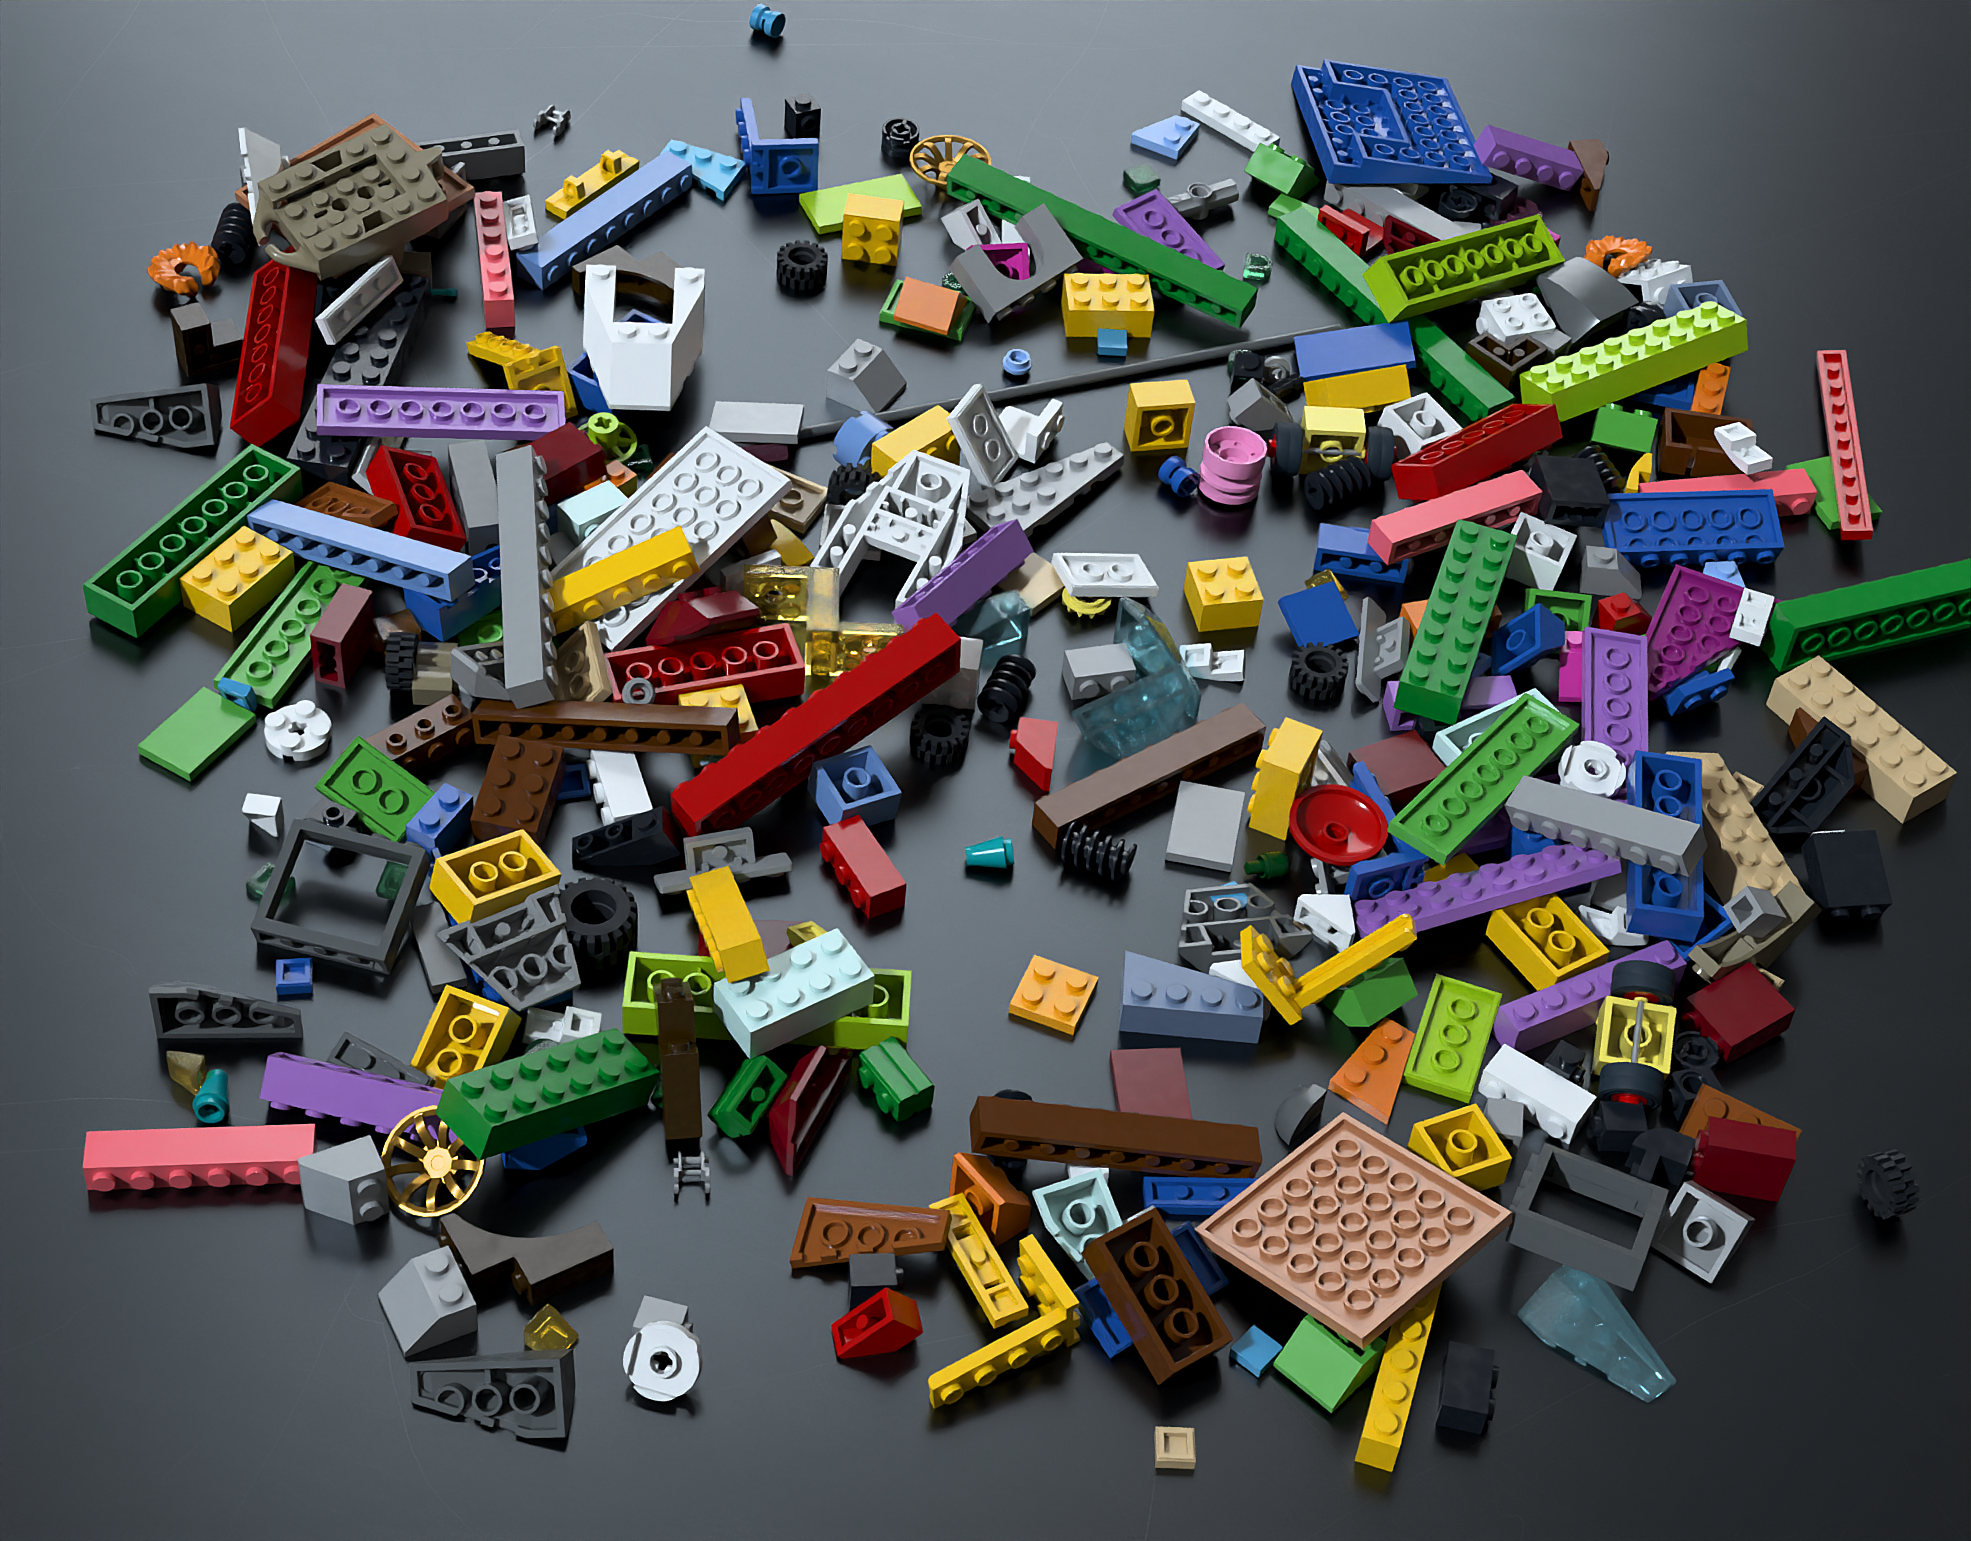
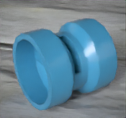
(770, 22)

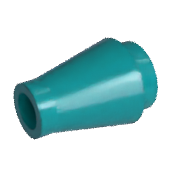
(991, 853)
(213, 1098)

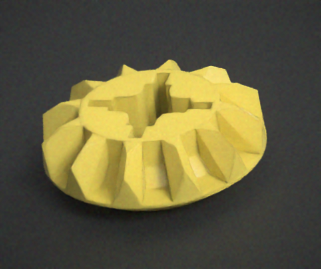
(1077, 604)

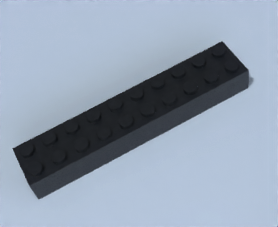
(366, 356)

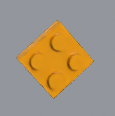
(1053, 994)

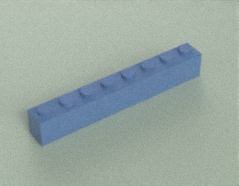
(604, 220)
(365, 550)

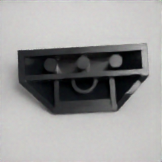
(1808, 783)

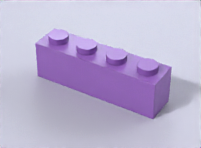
(1528, 158)
(1480, 696)

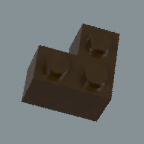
(203, 344)
(1507, 361)

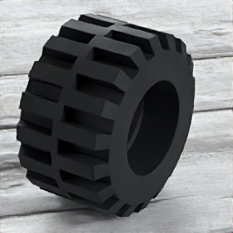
(605, 903)

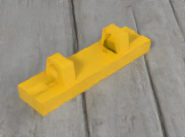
(593, 183)
(981, 1264)

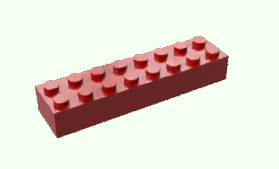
(274, 352)

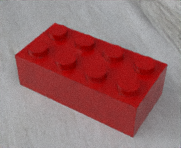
(420, 497)

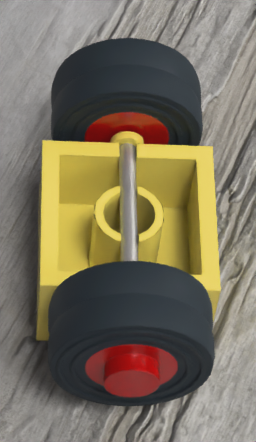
(1329, 437)
(1635, 1034)

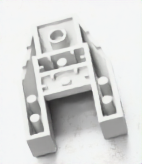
(642, 362)
(910, 513)

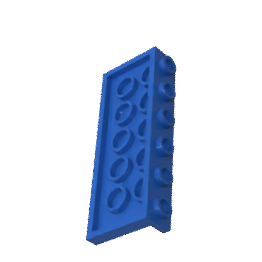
(1694, 527)

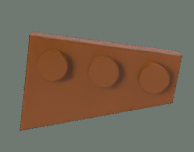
(1718, 1104)

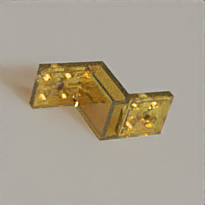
(813, 597)

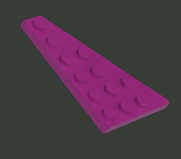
(1691, 628)

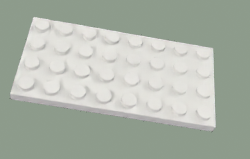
(706, 489)

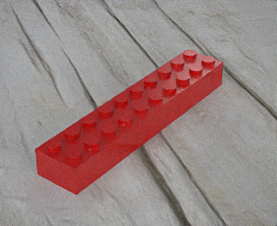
(818, 729)

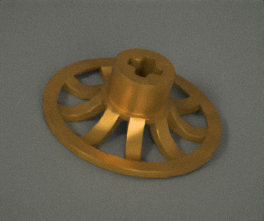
(941, 165)
(437, 1165)

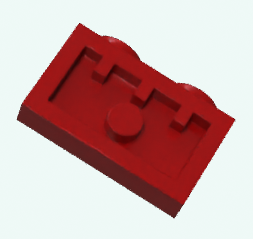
(1352, 229)

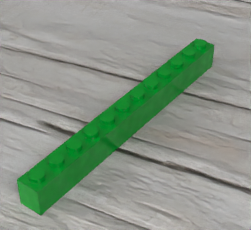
(1107, 242)
(1435, 353)

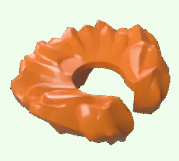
(1626, 252)
(169, 263)

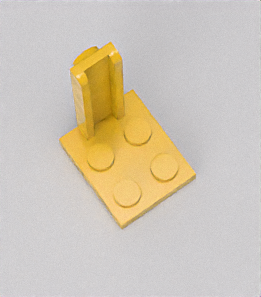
(526, 366)
(1290, 994)
(1055, 1325)

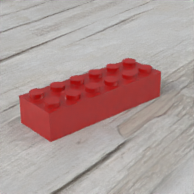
(1477, 451)
(758, 658)

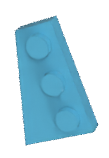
(709, 168)

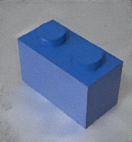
(441, 820)

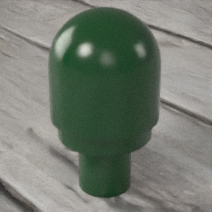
(1269, 865)

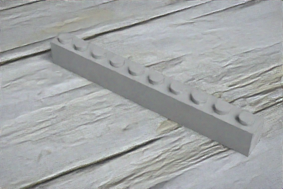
(525, 578)

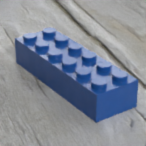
(1656, 900)

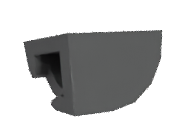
(1299, 1111)

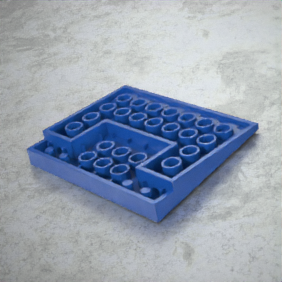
(1386, 126)

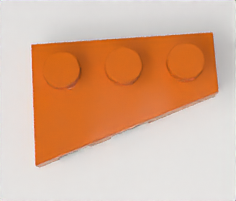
(1375, 1070)

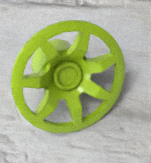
(605, 430)

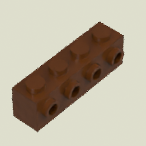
(426, 734)

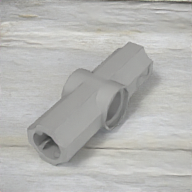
(1202, 198)

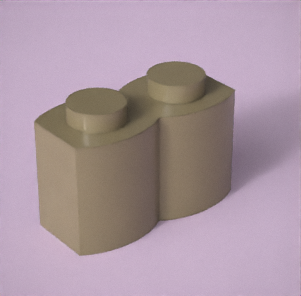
(432, 673)

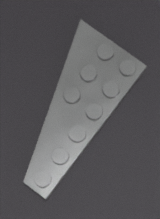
(1045, 492)

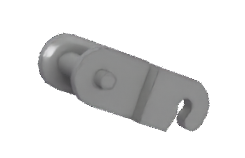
(547, 115)
(704, 1172)

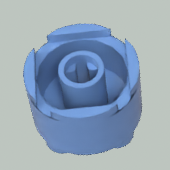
(856, 439)

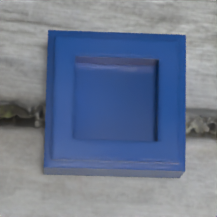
(294, 976)

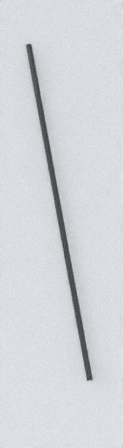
(1072, 380)

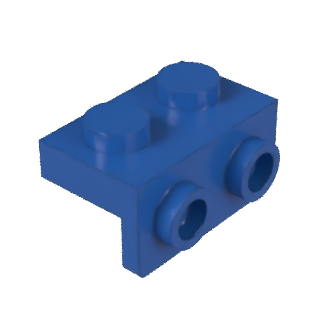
(1697, 691)

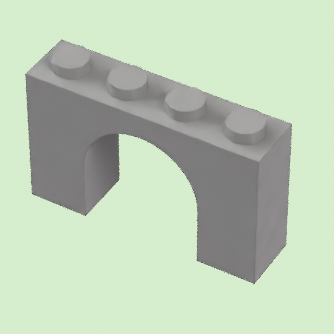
(998, 294)

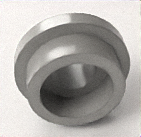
(1272, 364)
(640, 684)

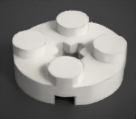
(295, 717)
(1596, 755)
(643, 1370)

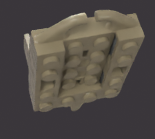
(373, 200)

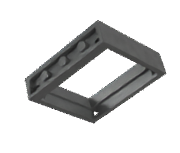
(330, 946)
(1575, 1246)

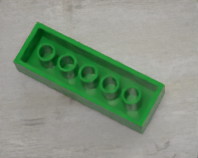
(546, 1093)

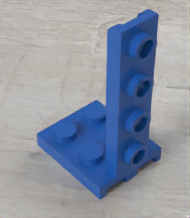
(776, 163)
(1401, 866)

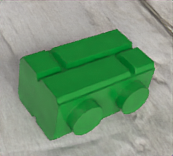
(895, 1079)
(747, 1096)

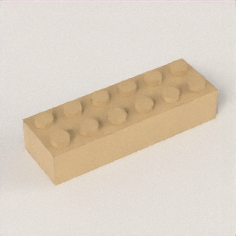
(1901, 770)
(1738, 844)

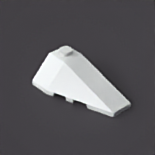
(261, 161)

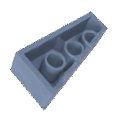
(1186, 1002)

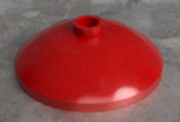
(1337, 824)

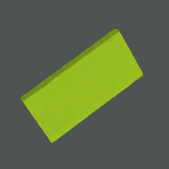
(827, 205)
(1452, 1038)

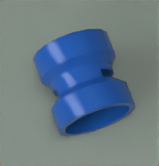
(1182, 479)

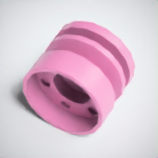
(1232, 465)

